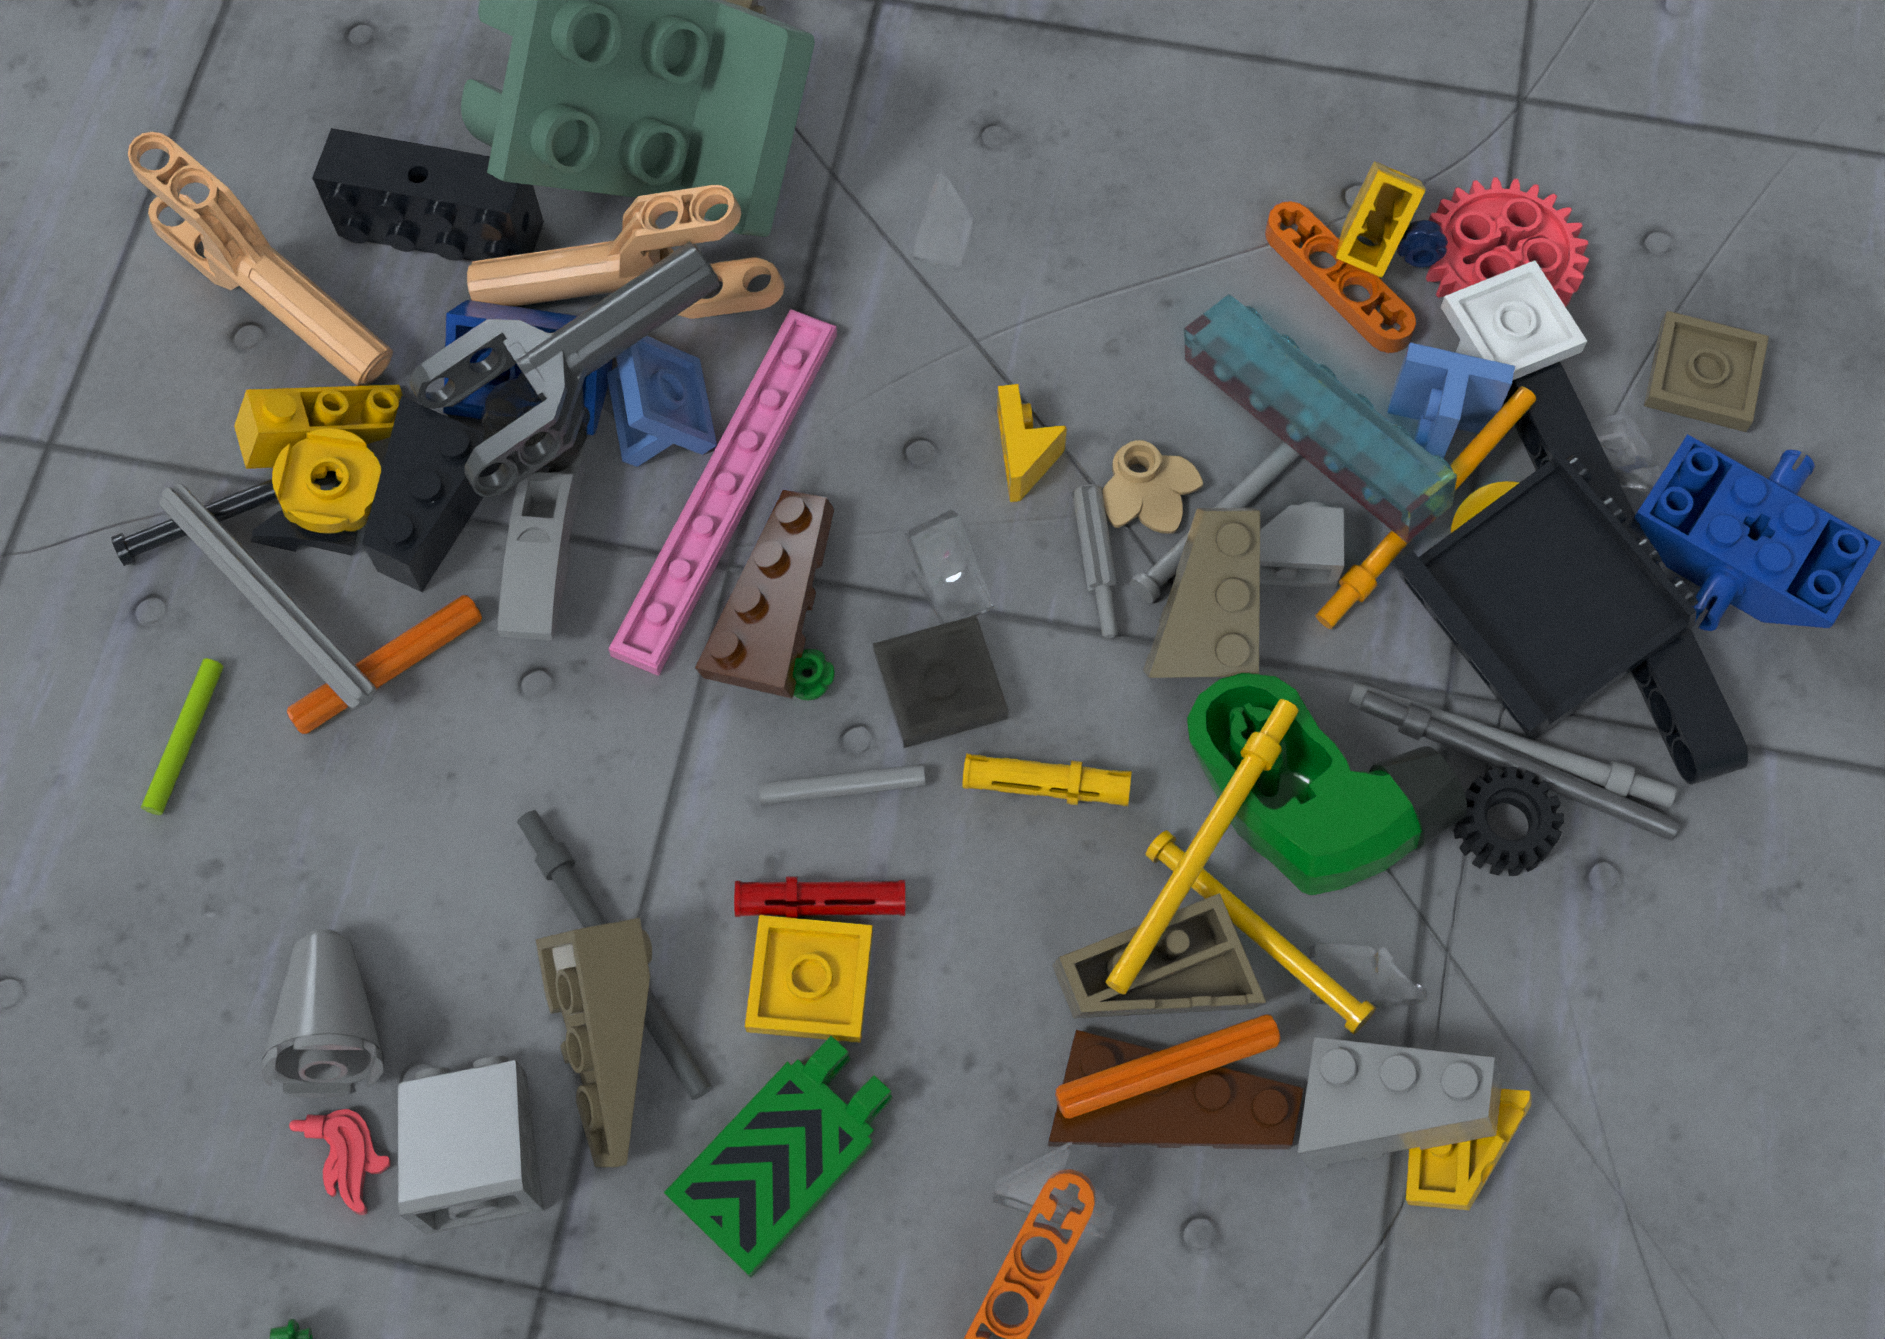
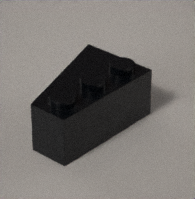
(421, 494)

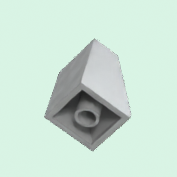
(466, 1146)

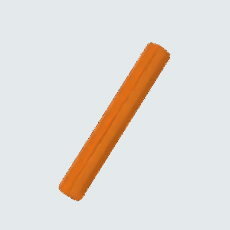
(390, 660)
(1167, 1066)

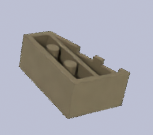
(1214, 600)

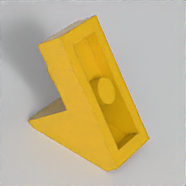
(1026, 450)

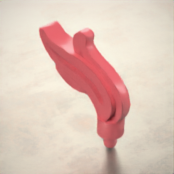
(349, 1153)

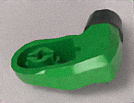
(1310, 809)

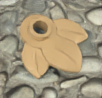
(1151, 494)

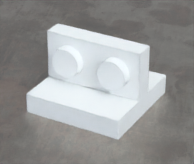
(1514, 321)

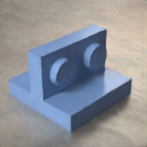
(1448, 393)
(659, 401)

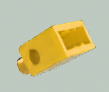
(1381, 215)

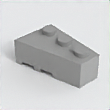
(1393, 1099)

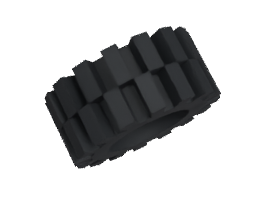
(1527, 797)

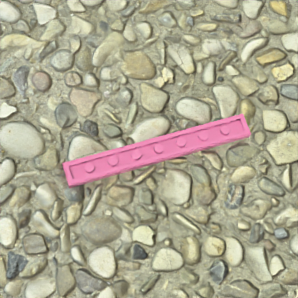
(722, 493)

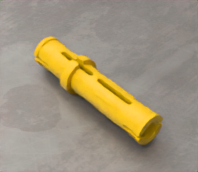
(1046, 779)

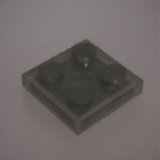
(940, 681)

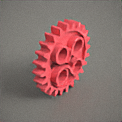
(1501, 245)

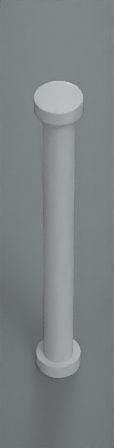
(1148, 584)

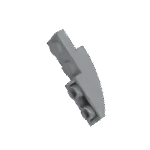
(538, 551)

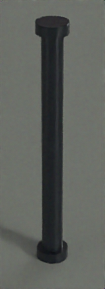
(222, 509)

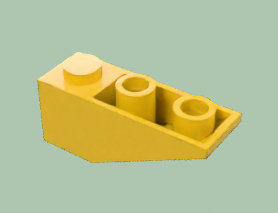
(283, 415)

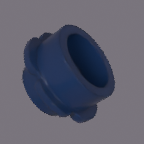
(1423, 244)

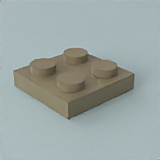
(1706, 371)

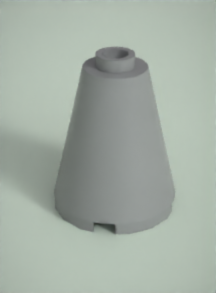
(322, 1022)

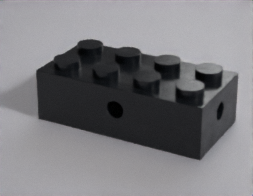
(424, 199)

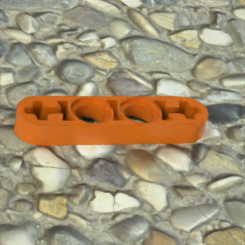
(1332, 280)
(1020, 1277)

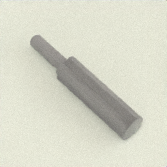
(1096, 552)

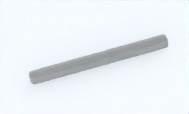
(268, 597)

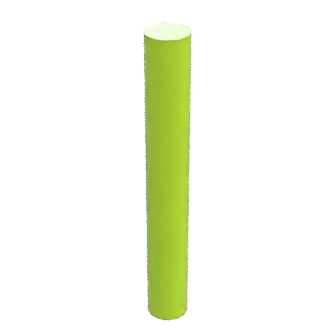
(182, 737)

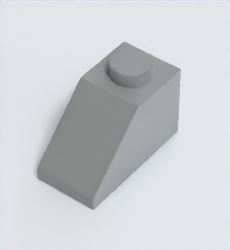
(1303, 547)

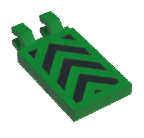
(779, 1157)

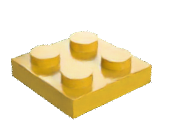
(809, 978)

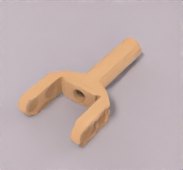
(640, 245)
(242, 257)

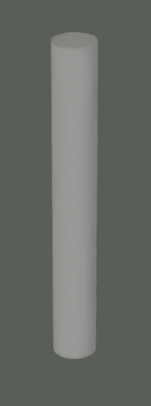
(842, 784)

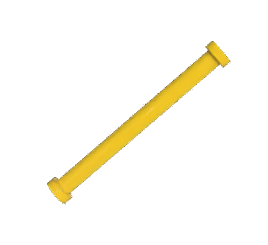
(1298, 964)

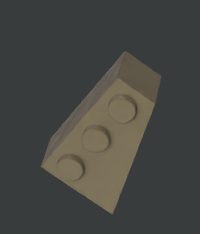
(1191, 969)

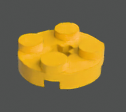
(311, 458)

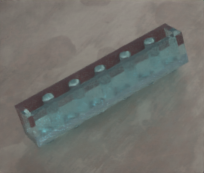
(1320, 417)

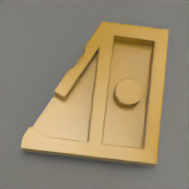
(1457, 1172)

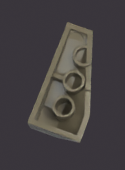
(601, 988)

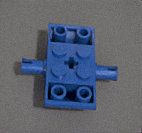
(1753, 539)

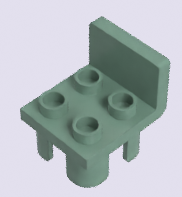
(644, 99)

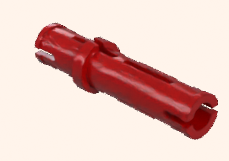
(819, 898)

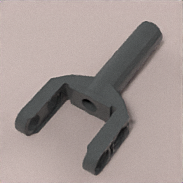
(557, 364)

